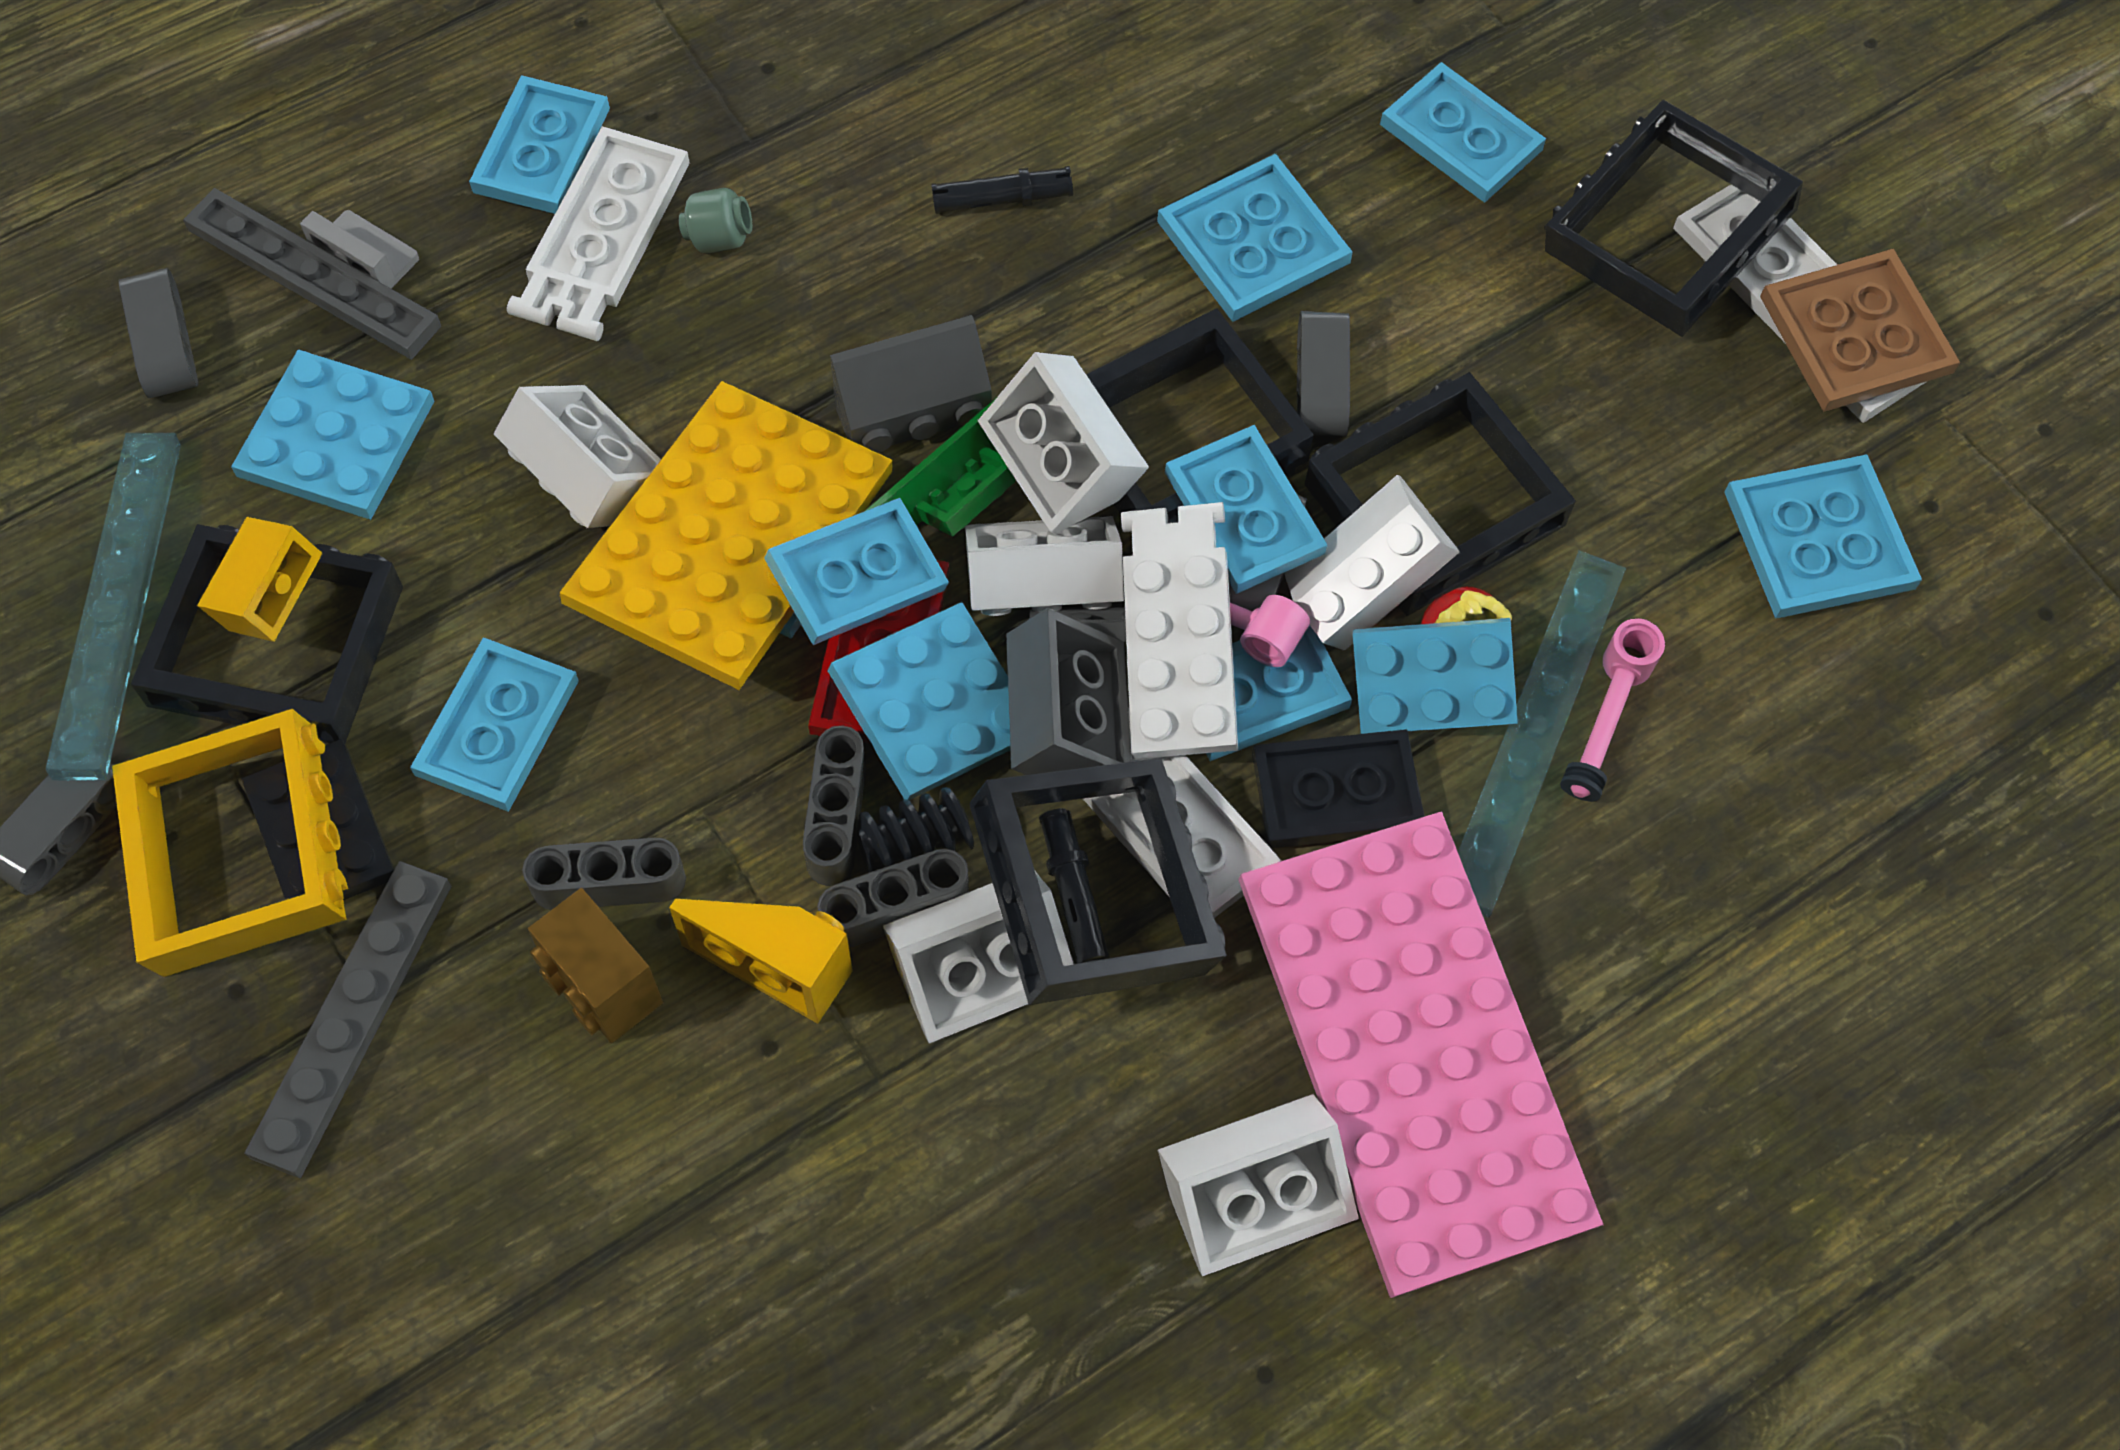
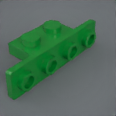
(953, 480)

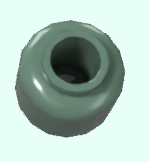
(716, 220)

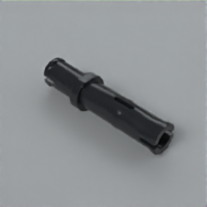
(1002, 189)
(1068, 867)

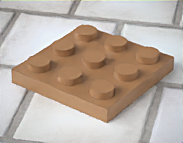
(1859, 330)

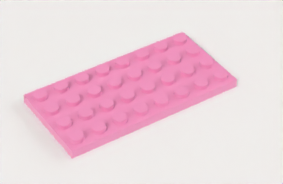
(1419, 1053)

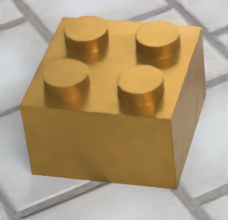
(593, 967)

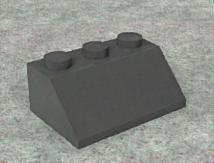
(911, 384)
(1066, 696)

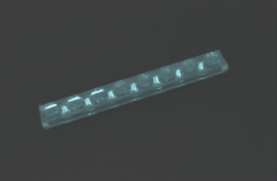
(114, 609)
(1541, 718)

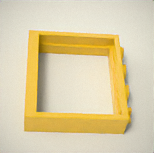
(147, 859)

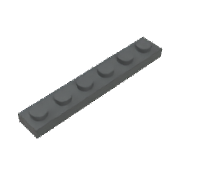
(313, 273)
(348, 1020)

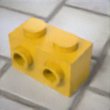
(260, 579)

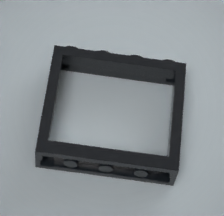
(1715, 152)
(1183, 349)
(1489, 548)
(241, 705)
(1022, 901)

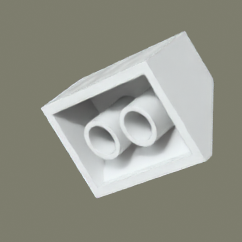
(1061, 441)
(576, 450)
(1370, 564)
(1042, 569)
(962, 961)
(1259, 1183)

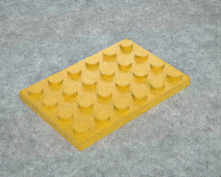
(692, 542)

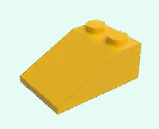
(771, 947)

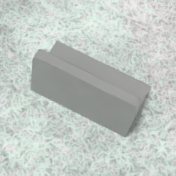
(361, 246)

